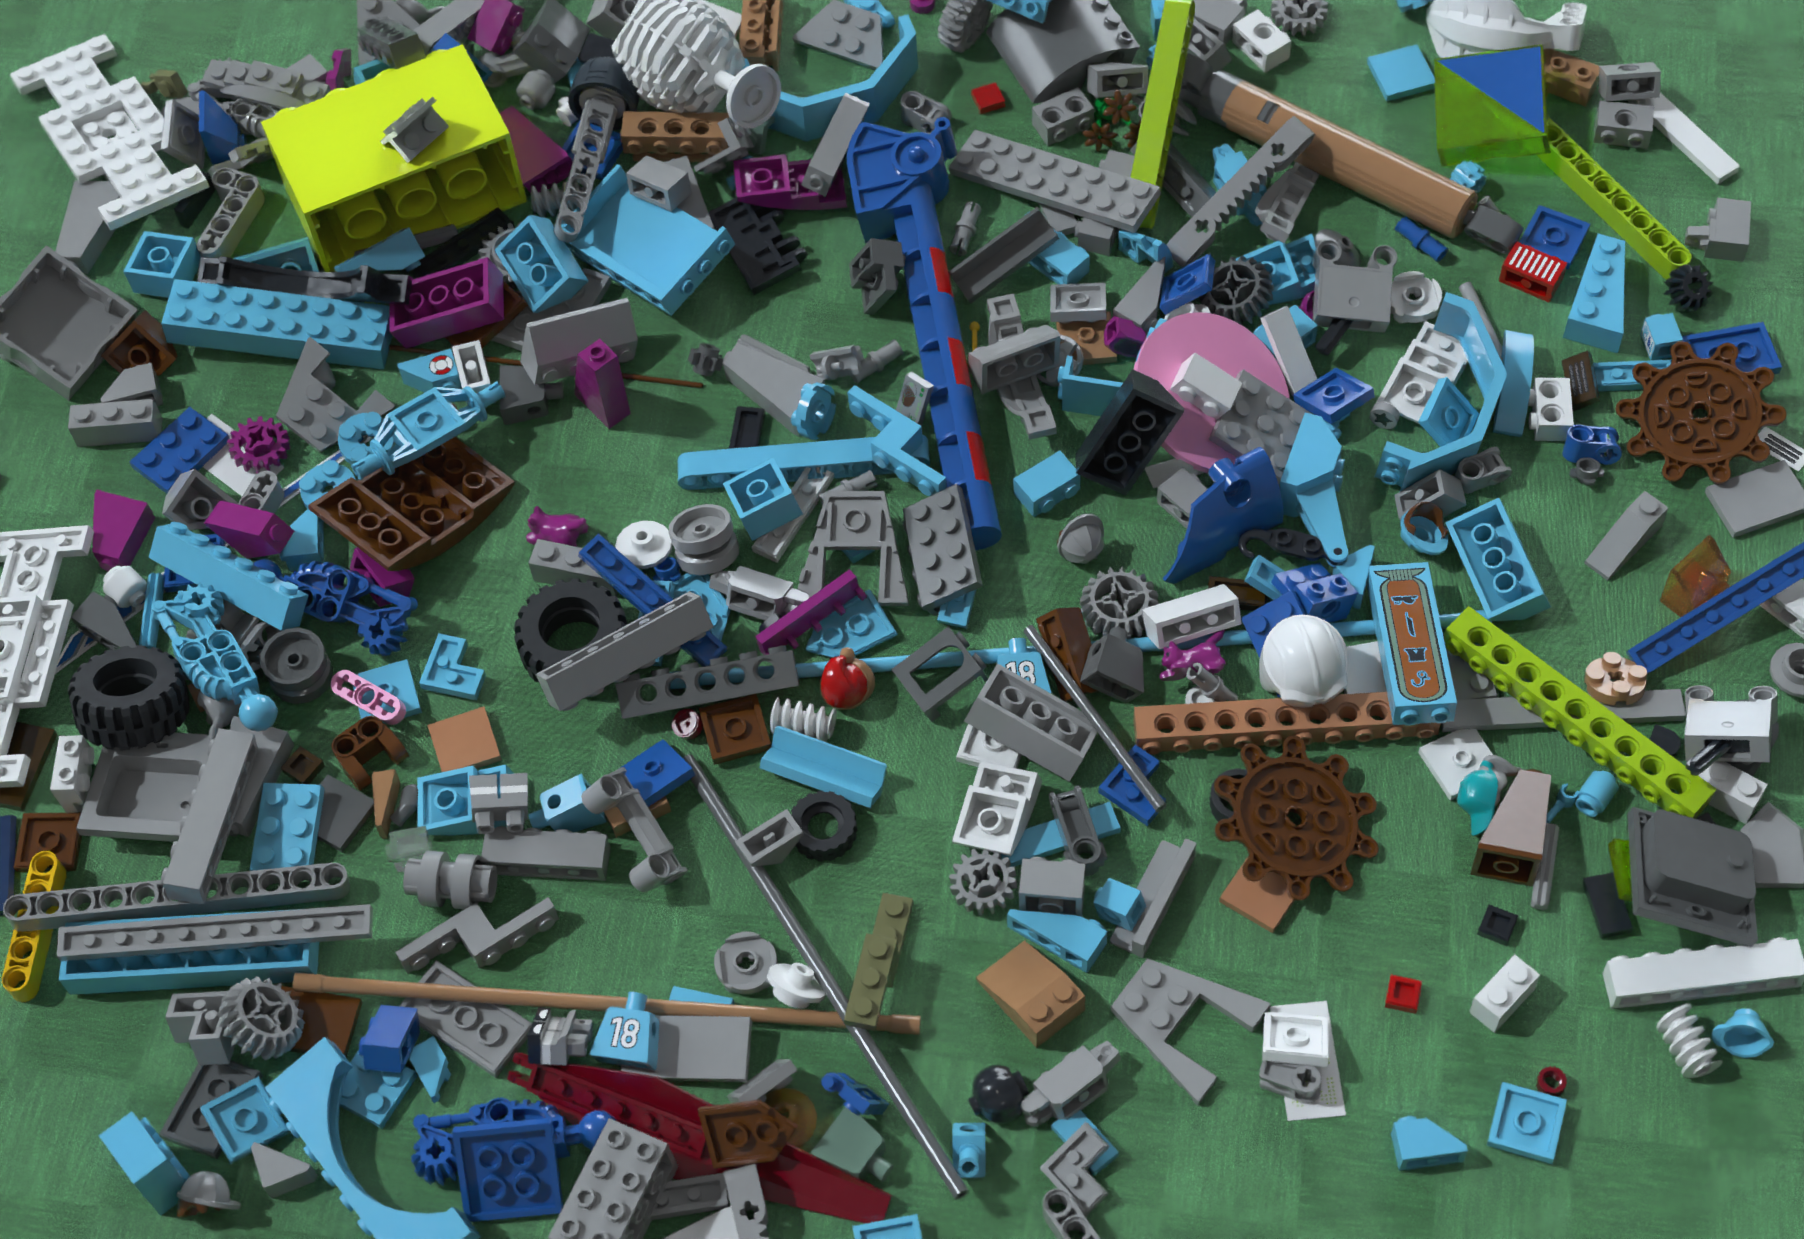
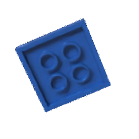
(508, 1169)

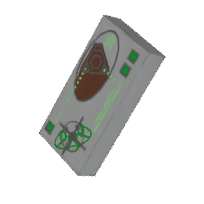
(914, 397)

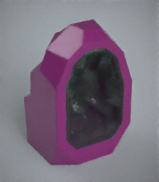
(1123, 337)

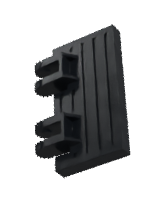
(755, 233)

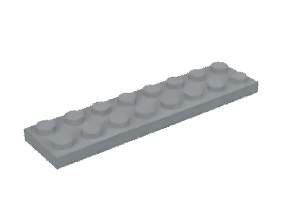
(1055, 181)

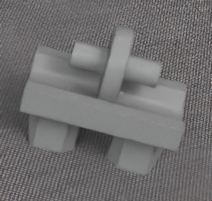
(838, 362)

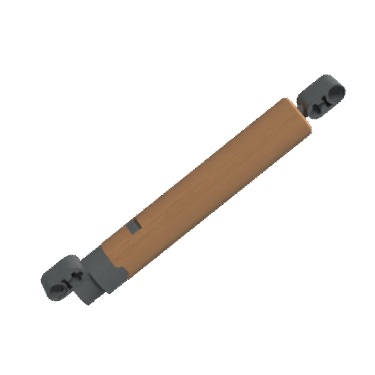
(1347, 158)

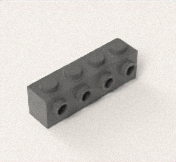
(390, 42)

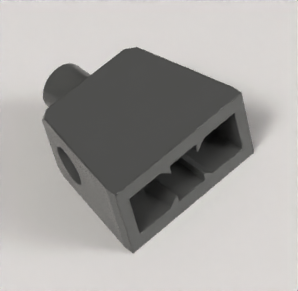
(523, 398)
(1115, 667)

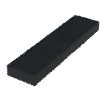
(463, 245)

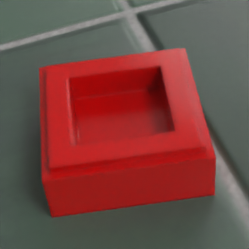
(988, 98)
(1403, 994)

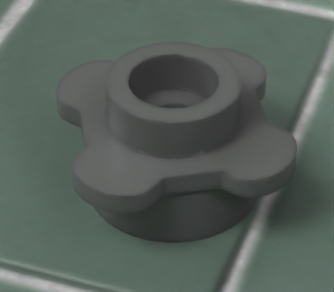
(1587, 471)

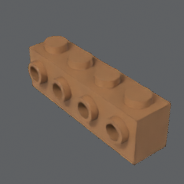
(1567, 79)

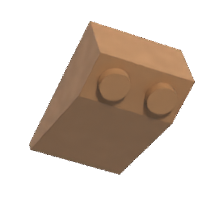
(1033, 992)

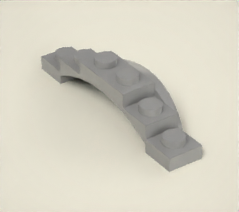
(263, 83)
(1284, 201)
(1025, 395)

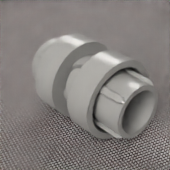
(439, 879)

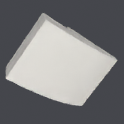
(997, 808)

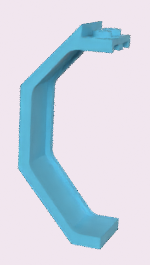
(811, 116)
(1461, 320)

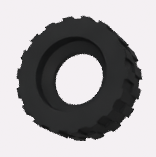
(847, 826)

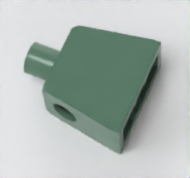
(854, 1147)

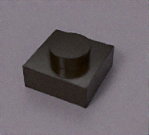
(303, 766)

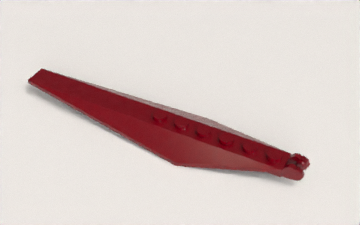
(673, 1117)

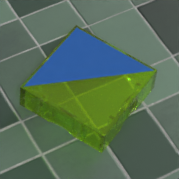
(1491, 105)

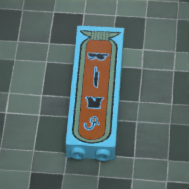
(1411, 644)

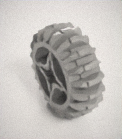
(963, 23)
(1131, 594)
(269, 1018)

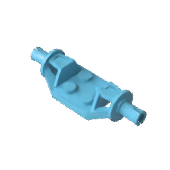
(425, 425)

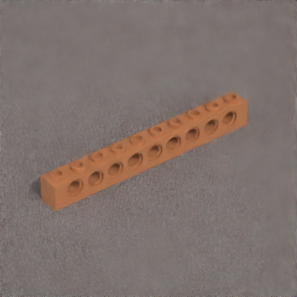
(1269, 713)

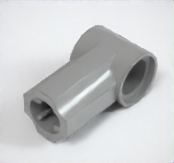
(503, 67)

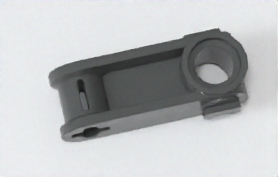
(1077, 829)

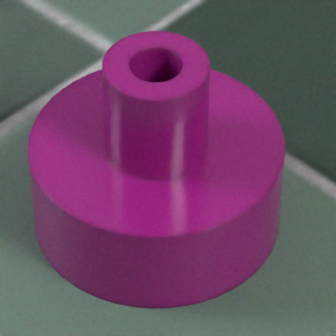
(922, 6)

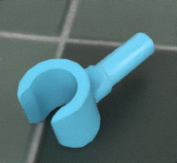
(1562, 801)

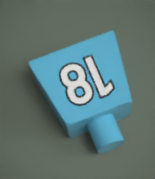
(1024, 663)
(628, 1035)

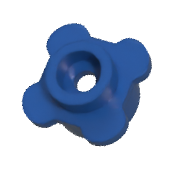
(667, 570)

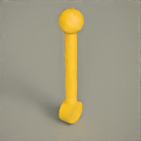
(974, 327)

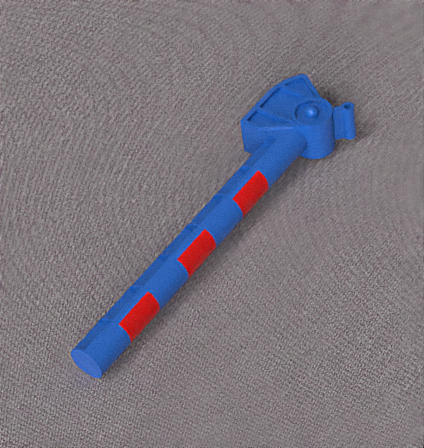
(895, 191)

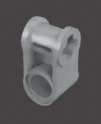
(922, 111)
(1485, 468)

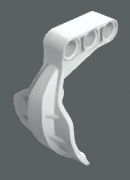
(1493, 25)

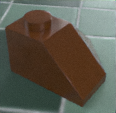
(141, 344)

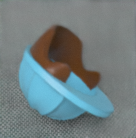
(1424, 529)

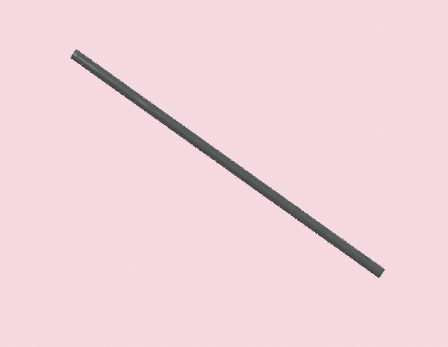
(831, 989)

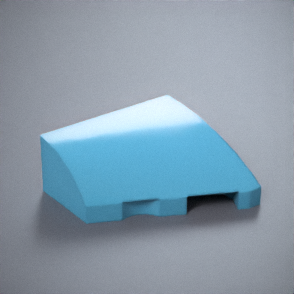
(1141, 246)

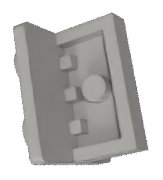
(415, 129)

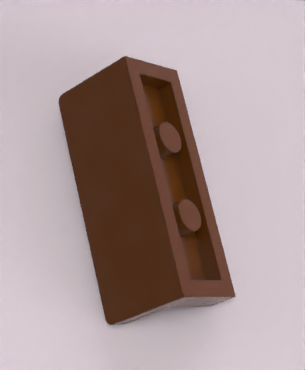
(1070, 642)

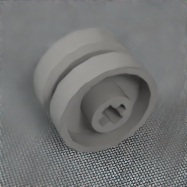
(704, 539)

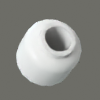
(124, 586)

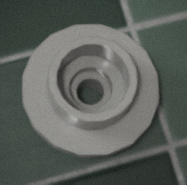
(1784, 669)

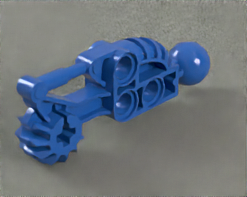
(327, 587)
(439, 1165)

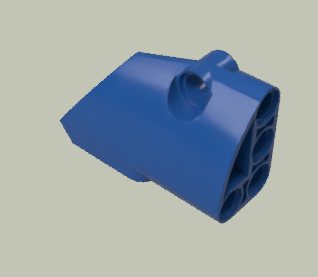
(1239, 500)

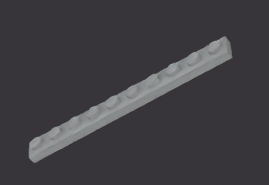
(215, 932)

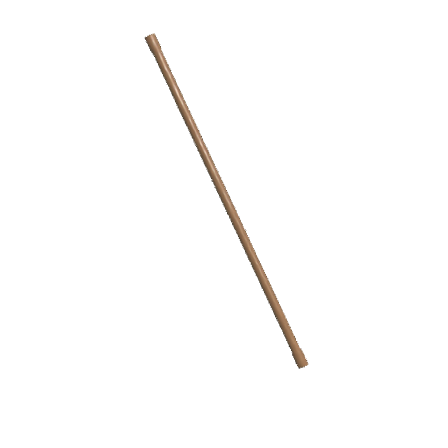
(320, 983)

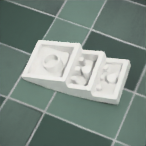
(1427, 359)

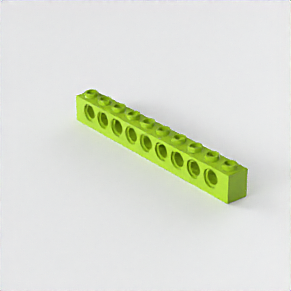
(1571, 700)

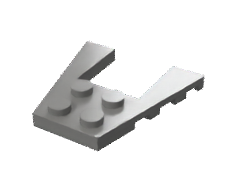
(856, 523)
(1159, 1001)

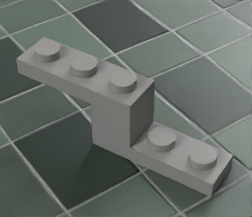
(477, 936)

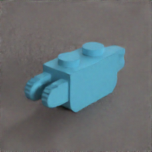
(1226, 165)

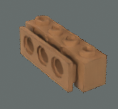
(755, 35)
(673, 132)

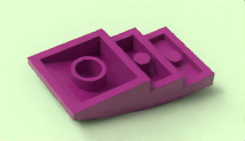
(777, 184)

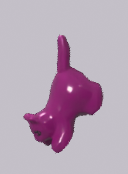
(555, 528)
(1205, 653)

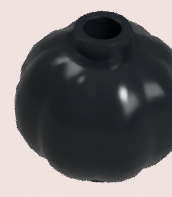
(998, 1094)

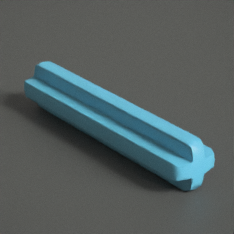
(149, 624)

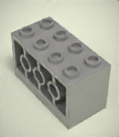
(617, 1186)

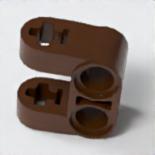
(366, 748)

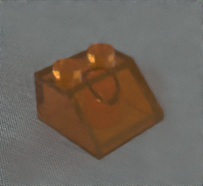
(1696, 578)

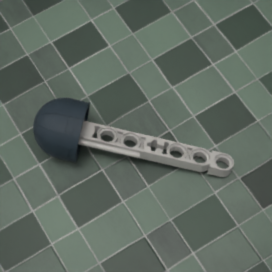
(597, 98)

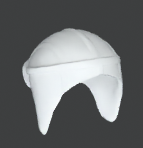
(1304, 661)

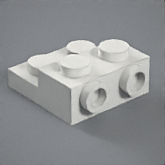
(72, 772)

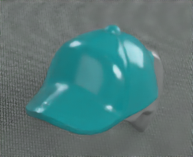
(1481, 791)

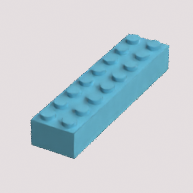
(276, 323)
(186, 969)

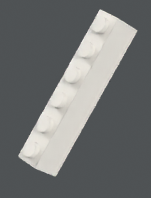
(1703, 973)

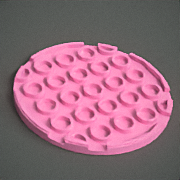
(1222, 344)

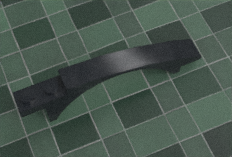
(355, 285)

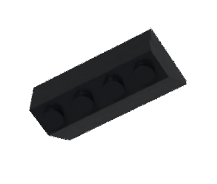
(1128, 433)

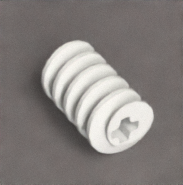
(802, 721)
(1686, 1043)

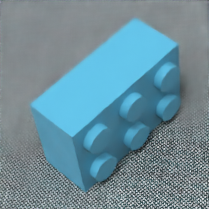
(146, 1160)

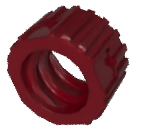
(1555, 1073)

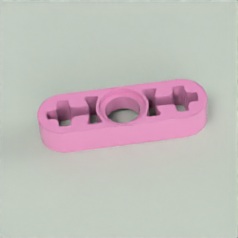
(374, 707)

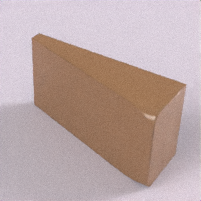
(385, 794)

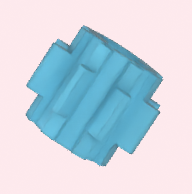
(1469, 175)

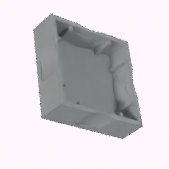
(60, 322)

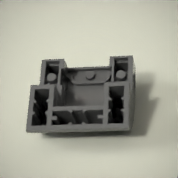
(1055, 54)

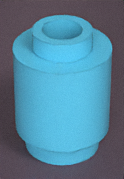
(1596, 793)

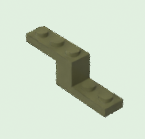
(878, 961)

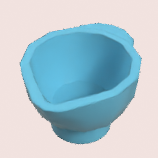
(1743, 1034)

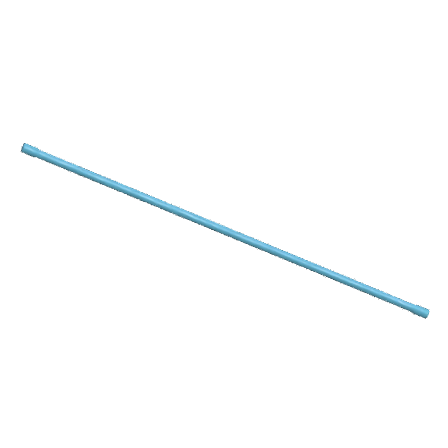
(990, 656)

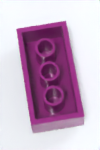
(449, 303)

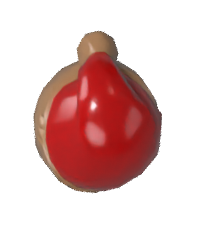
(846, 681)

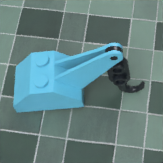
(1309, 492)

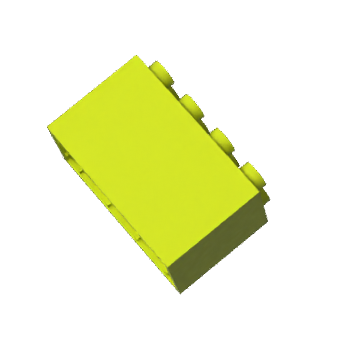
(360, 191)

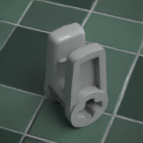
(1288, 1079)

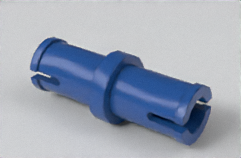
(1421, 239)

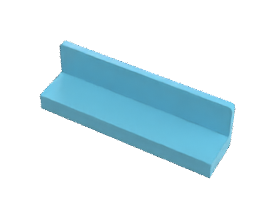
(824, 766)

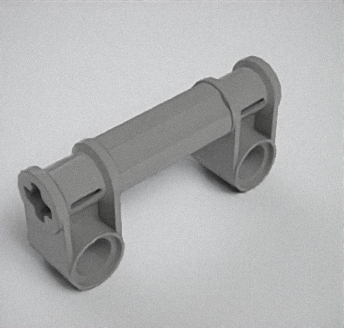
(661, 864)

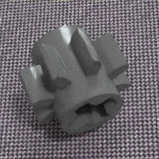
(705, 359)

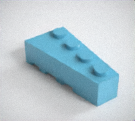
(1599, 302)

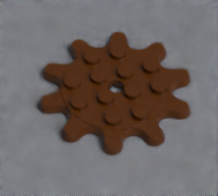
(1706, 384)
(1314, 793)

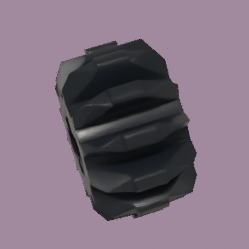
(1688, 288)

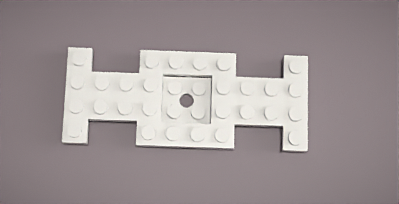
(94, 111)
(26, 608)

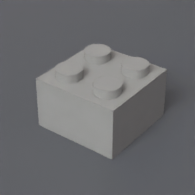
(1052, 886)

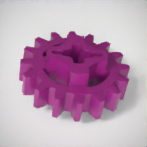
(258, 444)

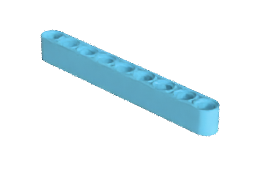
(841, 457)

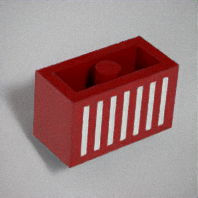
(1532, 271)

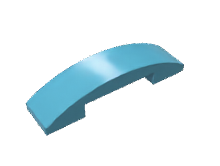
(1515, 393)

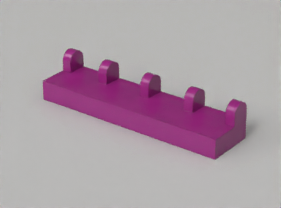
(811, 613)

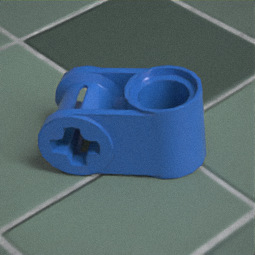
(1592, 443)

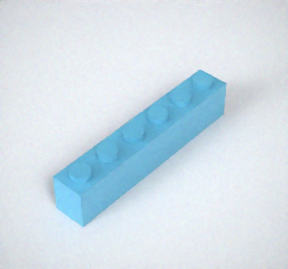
(234, 577)

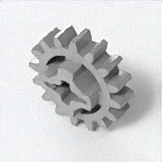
(1299, 14)
(987, 893)

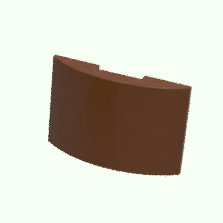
(418, 508)

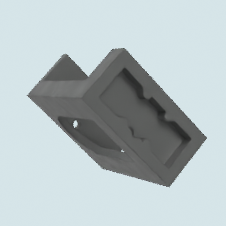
(968, 672)

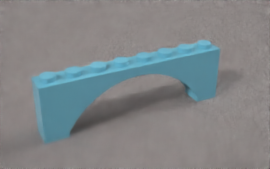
(311, 1100)

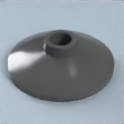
(1349, 253)

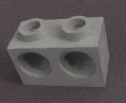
(1062, 116)

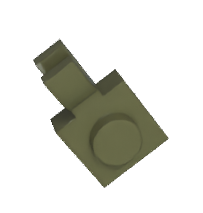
(167, 82)

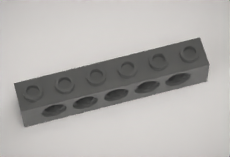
(633, 703)

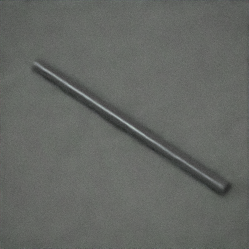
(1095, 719)

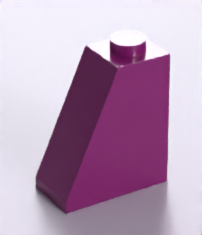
(119, 528)
(249, 529)

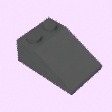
(552, 40)

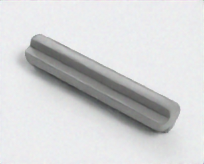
(765, 349)
(1543, 880)

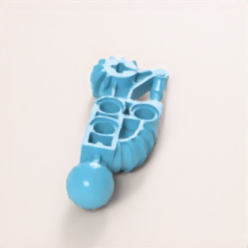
(214, 658)

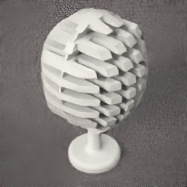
(690, 59)

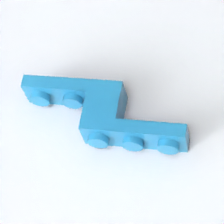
(895, 442)

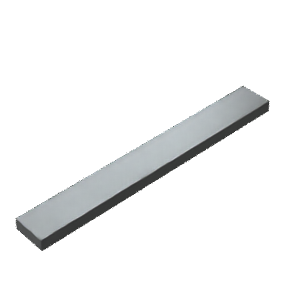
(1509, 714)

